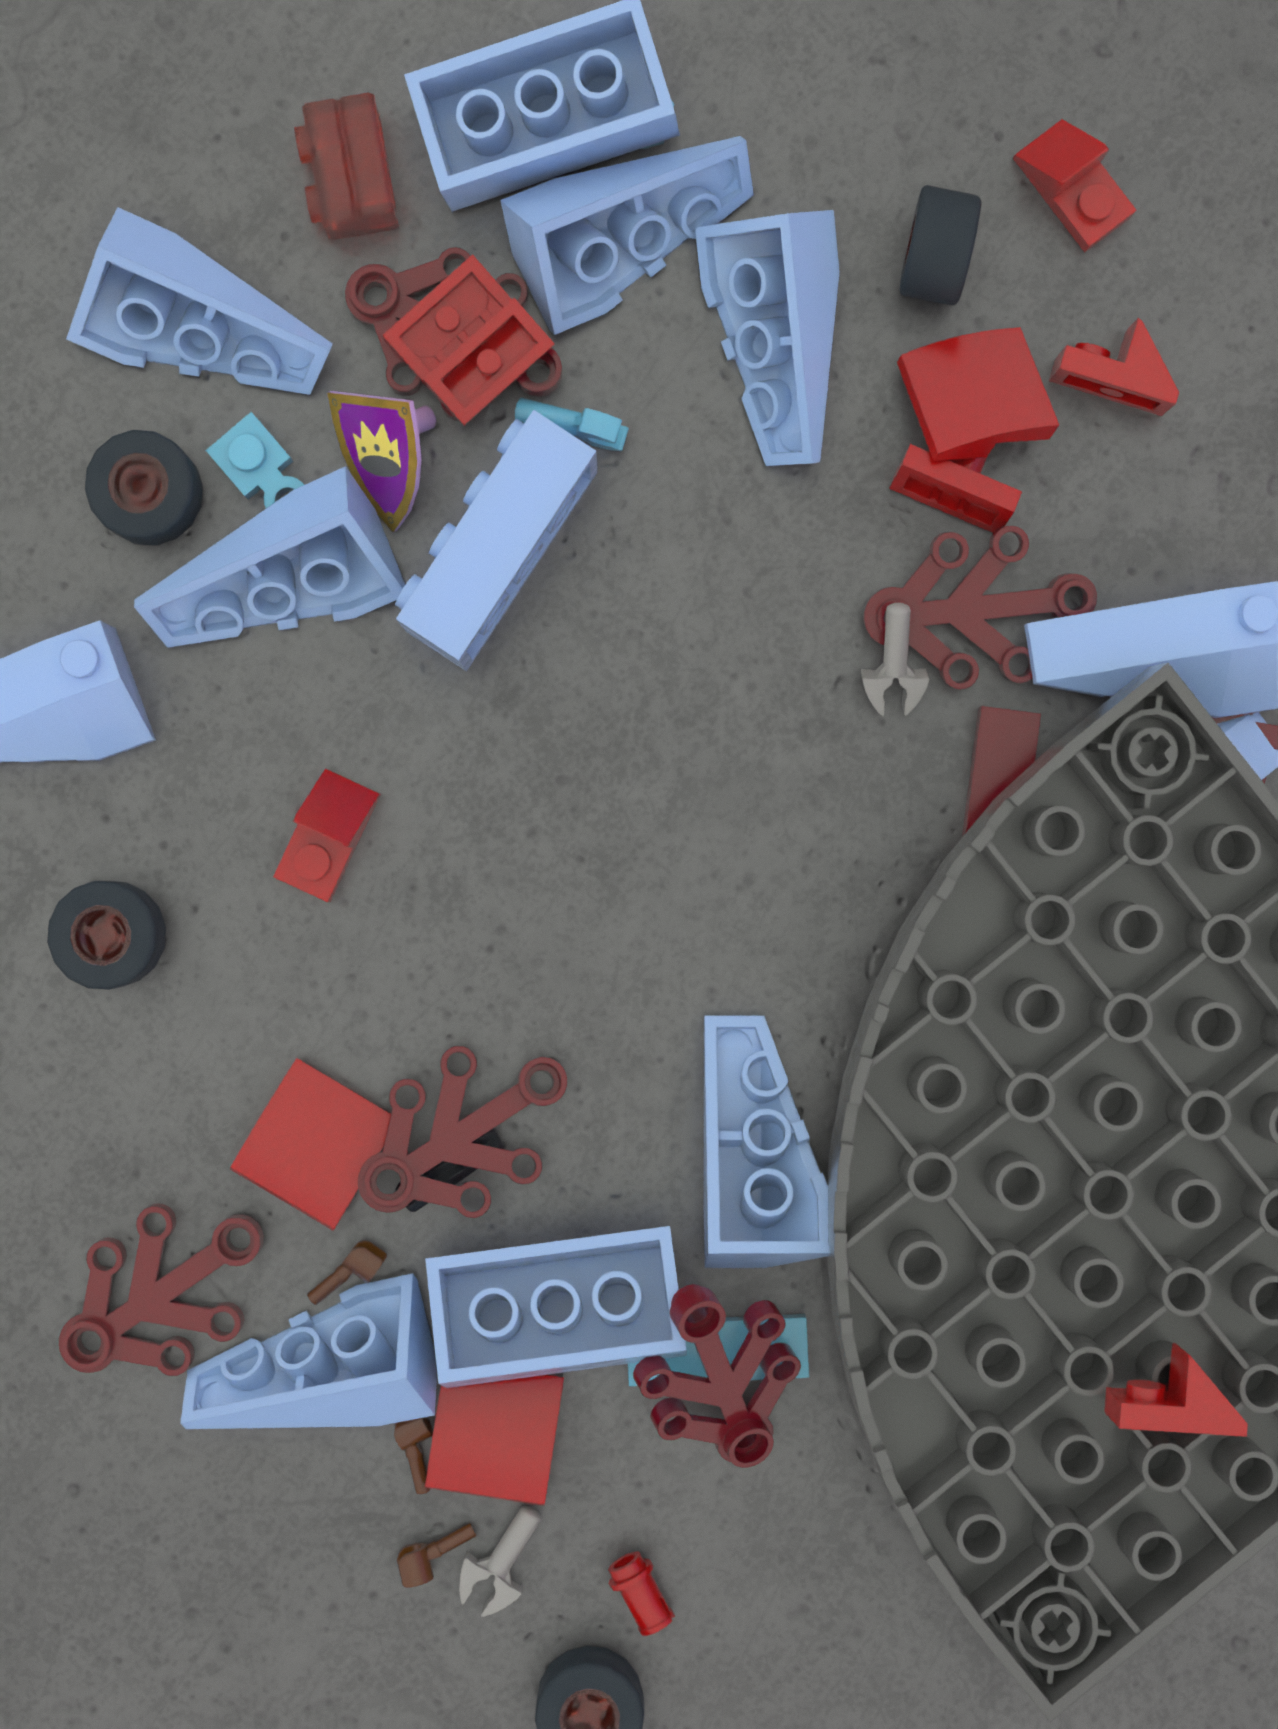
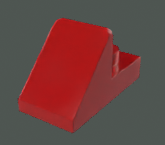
(1074, 183)
(1134, 379)
(326, 835)
(1188, 1406)

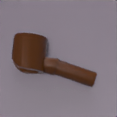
(362, 1261)
(408, 1436)
(416, 1558)

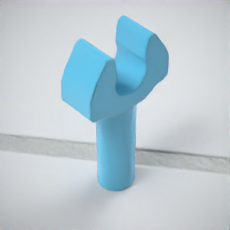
(590, 426)

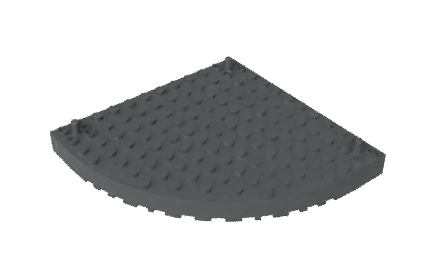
(1062, 1174)

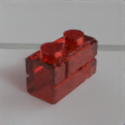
(348, 166)

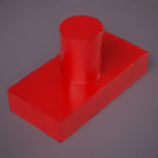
(956, 488)

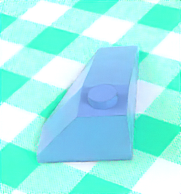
(608, 226)
(178, 307)
(778, 309)
(1214, 640)
(70, 699)
(759, 1170)
(340, 1368)

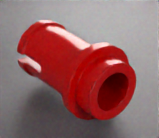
(640, 1592)

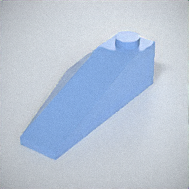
(293, 561)

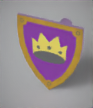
(382, 448)

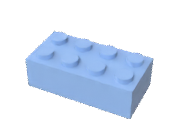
(542, 104)
(498, 539)
(553, 1307)

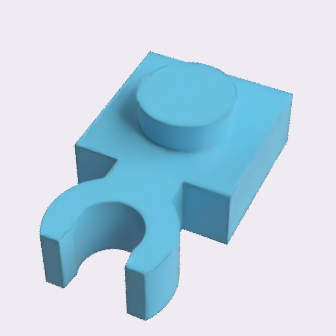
(254, 460)

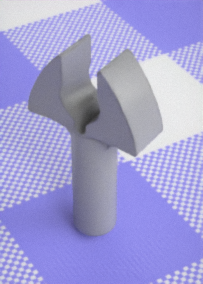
(896, 664)
(500, 1563)

